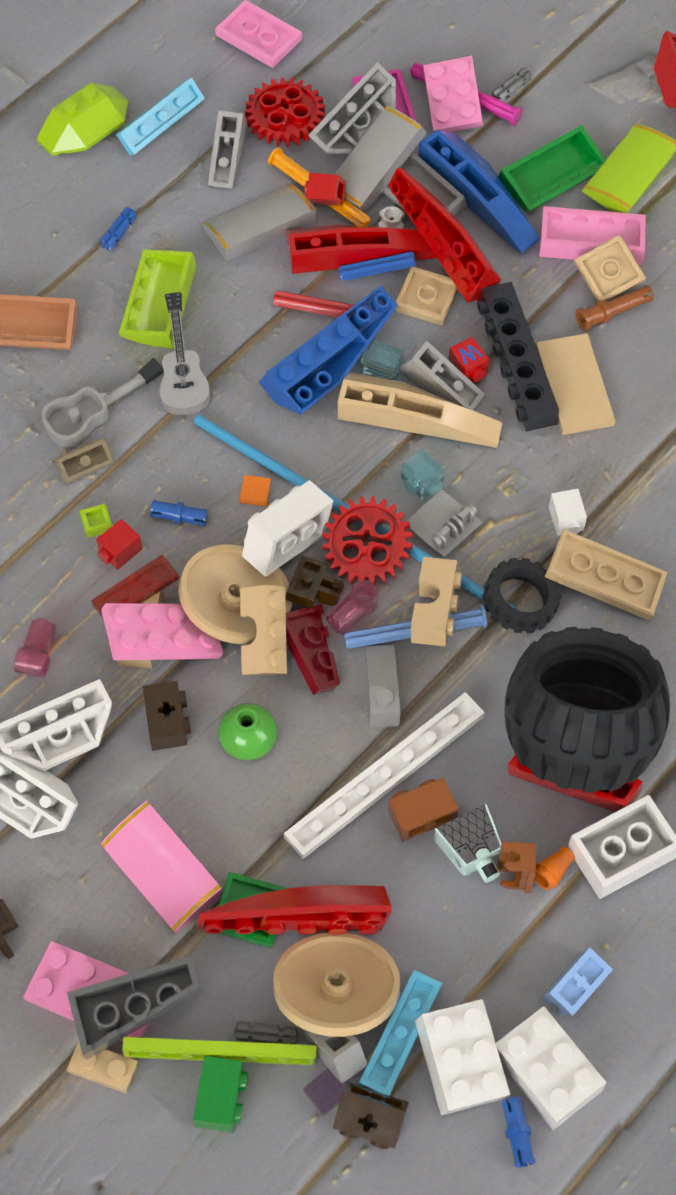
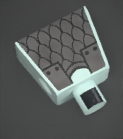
(471, 843)

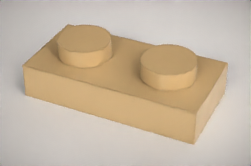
(104, 1068)

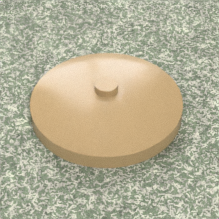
(212, 592)
(336, 984)

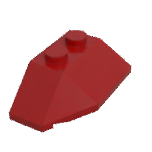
(666, 69)

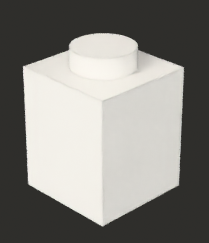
(567, 511)

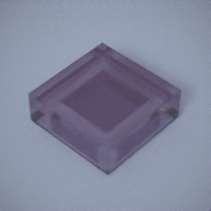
(324, 1092)

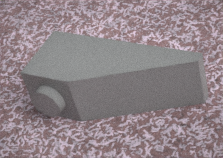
(227, 149)
(439, 376)
(382, 686)
(339, 1054)

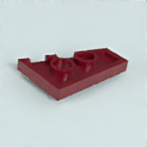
(310, 649)

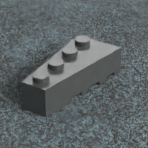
(127, 1003)

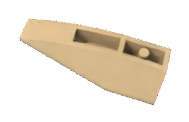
(412, 410)

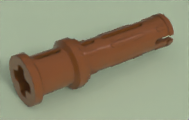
(603, 310)

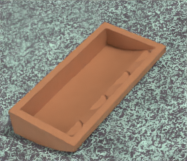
(37, 321)

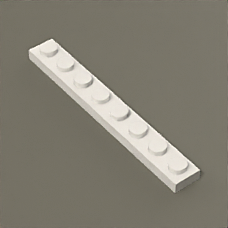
(383, 775)

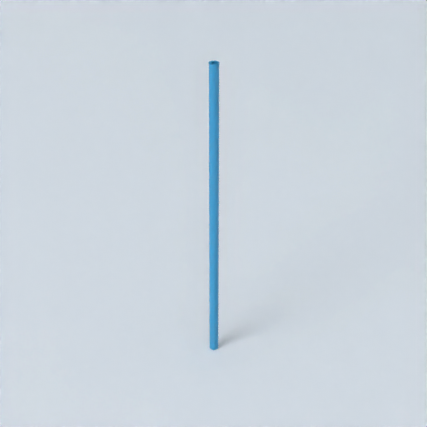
(298, 480)

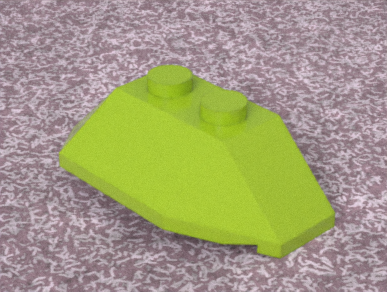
(83, 119)

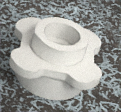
(391, 217)

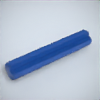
(377, 266)

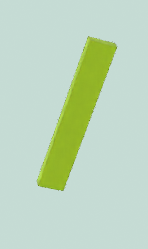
(196, 1050)

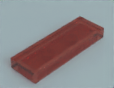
(139, 585)

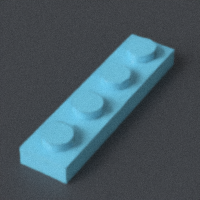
(160, 116)
(400, 1034)

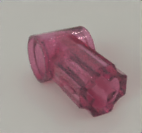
(352, 608)
(35, 655)

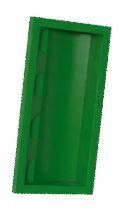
(552, 169)

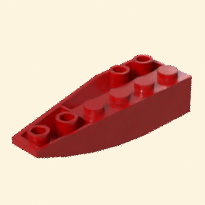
(445, 236)
(338, 245)
(303, 909)

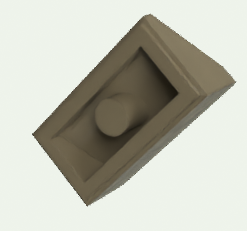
(84, 460)

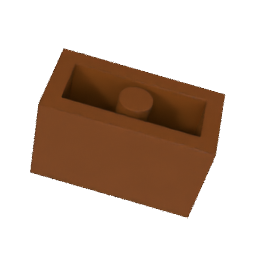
(422, 808)

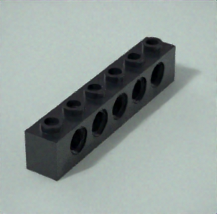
(504, 317)

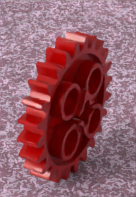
(284, 111)
(372, 517)

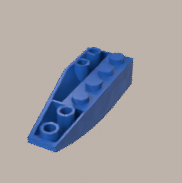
(479, 185)
(329, 355)

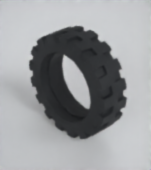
(511, 617)

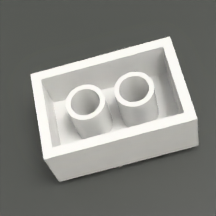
(286, 527)
(624, 846)
(462, 1057)
(549, 1068)

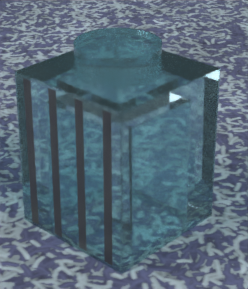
(382, 360)

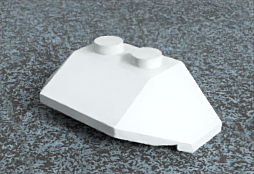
(58, 728)
(33, 799)

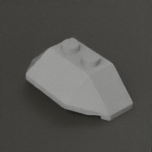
(356, 112)

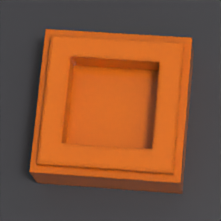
(255, 490)

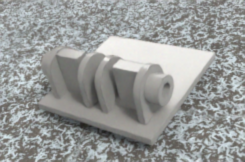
(444, 523)

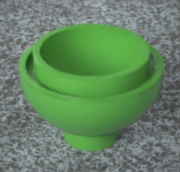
(250, 741)

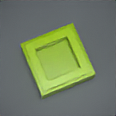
(95, 520)

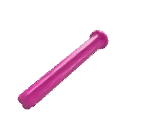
(486, 101)

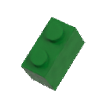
(219, 1094)

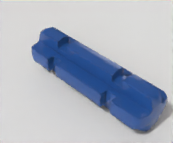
(118, 228)

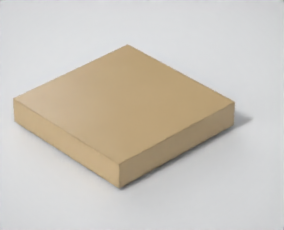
(610, 269)
(426, 296)

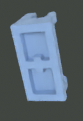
(577, 982)

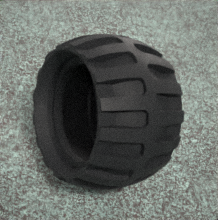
(587, 709)

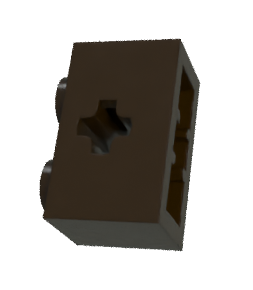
(167, 731)
(386, 1111)

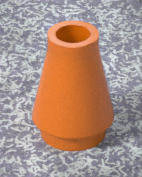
(552, 869)

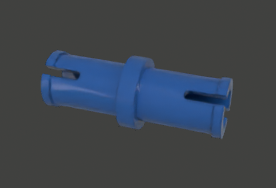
(179, 513)
(518, 1132)

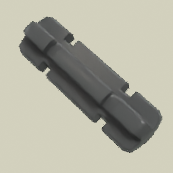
(512, 84)
(265, 1033)

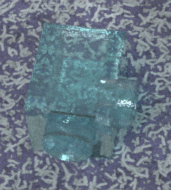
(422, 474)

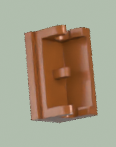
(520, 860)

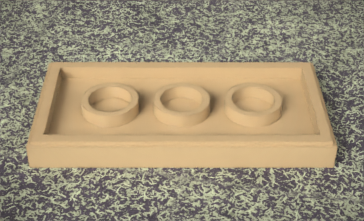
(576, 384)
(606, 574)

